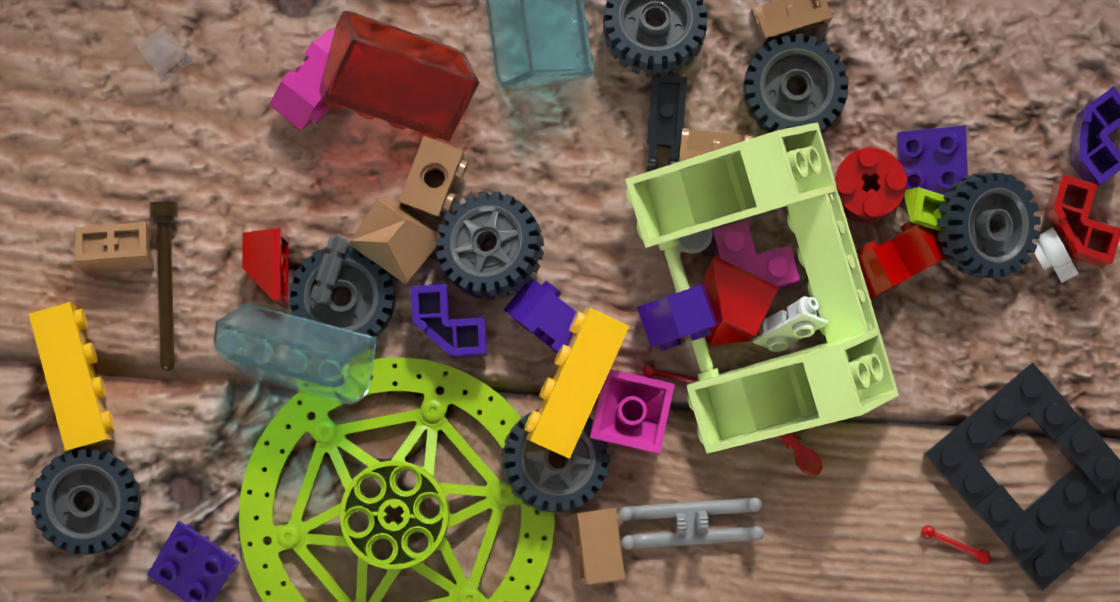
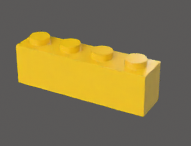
(72, 377)
(577, 381)

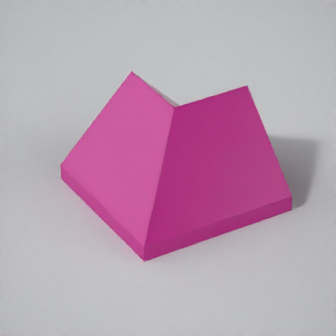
(632, 411)

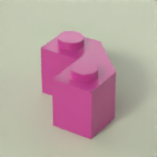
(298, 92)
(736, 246)

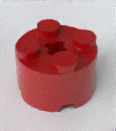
(888, 185)

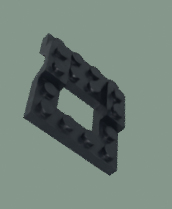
(1064, 518)

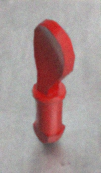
(805, 458)

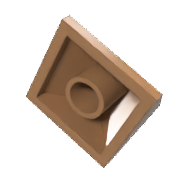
(395, 239)

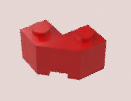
(1069, 214)
(899, 258)

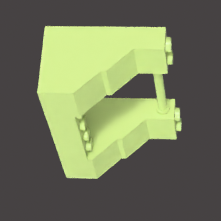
(797, 388)

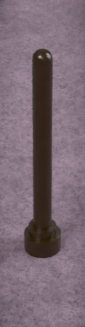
(164, 215)

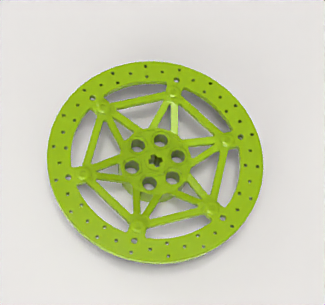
(331, 436)

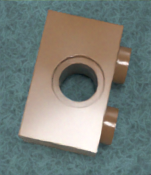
(433, 157)

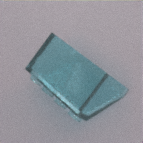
(539, 41)
(296, 353)

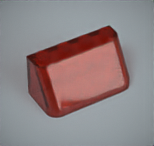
(397, 77)

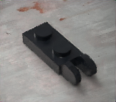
(666, 117)

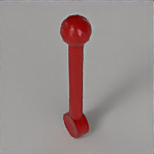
(650, 370)
(982, 556)

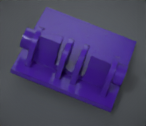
(933, 157)
(192, 565)

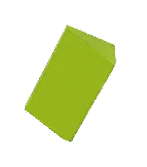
(924, 207)

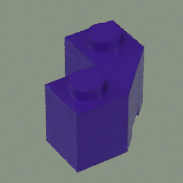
(1092, 151)
(543, 313)
(678, 316)
(456, 336)

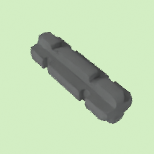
(329, 269)

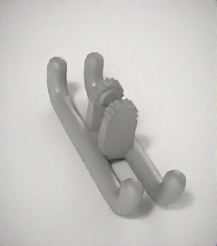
(691, 523)

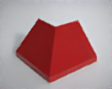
(267, 262)
(737, 301)

